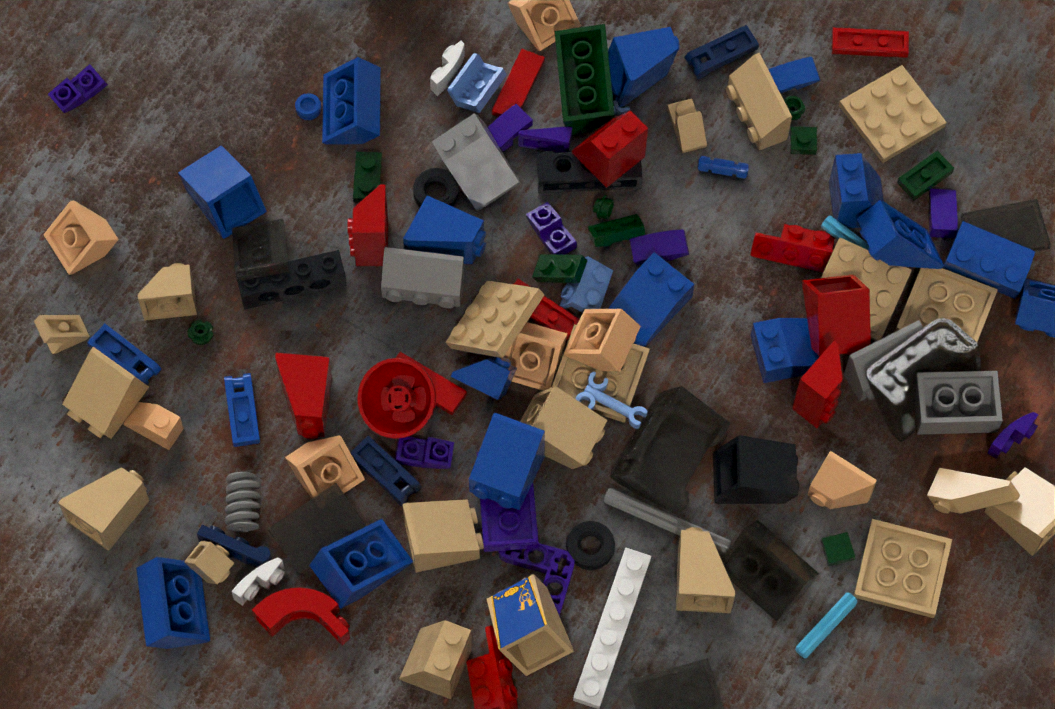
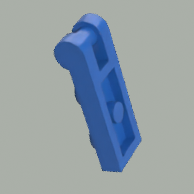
(123, 353)
(242, 411)

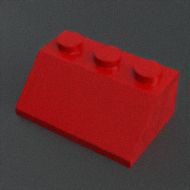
(369, 229)
(820, 388)

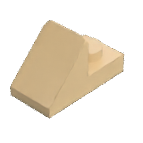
(687, 125)
(61, 331)

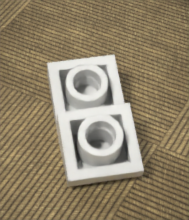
(451, 63)
(264, 575)

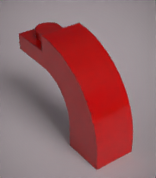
(301, 603)

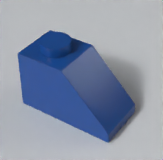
(488, 376)

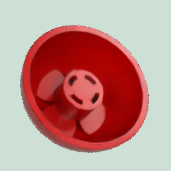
(384, 398)

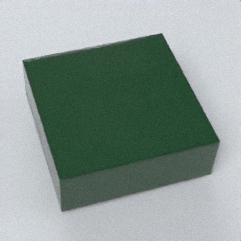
(838, 549)

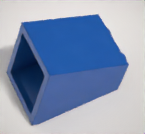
(640, 61)
(853, 188)
(223, 191)
(445, 231)
(507, 461)

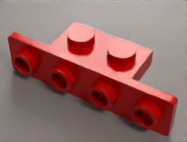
(796, 247)
(492, 678)

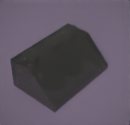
(768, 570)

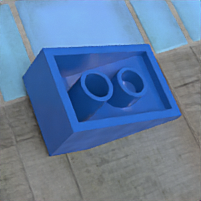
(897, 238)
(653, 297)
(782, 348)
(360, 562)

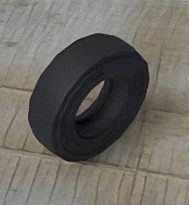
(436, 175)
(597, 530)

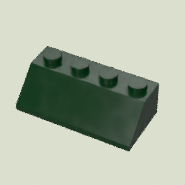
(584, 78)

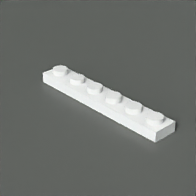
(612, 628)

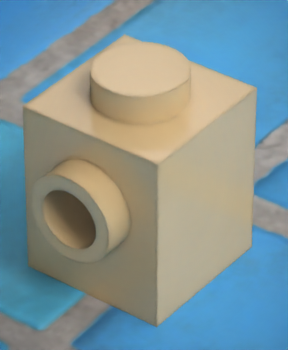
(210, 562)

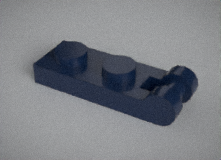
(722, 51)
(385, 470)
(237, 547)

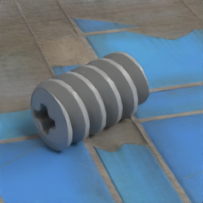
(240, 502)

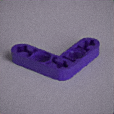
(546, 566)

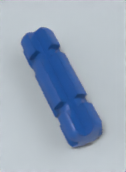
(723, 167)

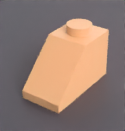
(155, 423)

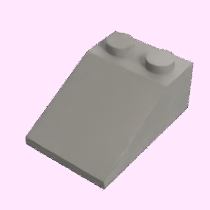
(476, 161)

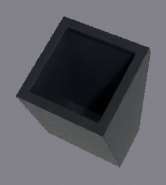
(755, 472)

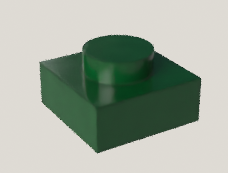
(803, 140)

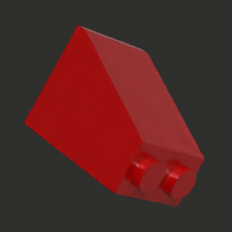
(614, 148)
(838, 312)
(307, 391)

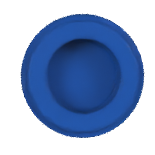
(308, 106)

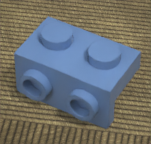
(475, 84)
(590, 290)

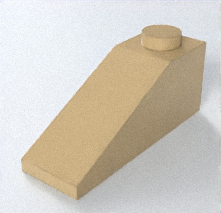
(968, 492)

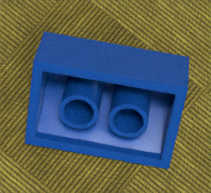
(351, 103)
(989, 259)
(1036, 307)
(172, 604)

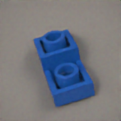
(795, 74)

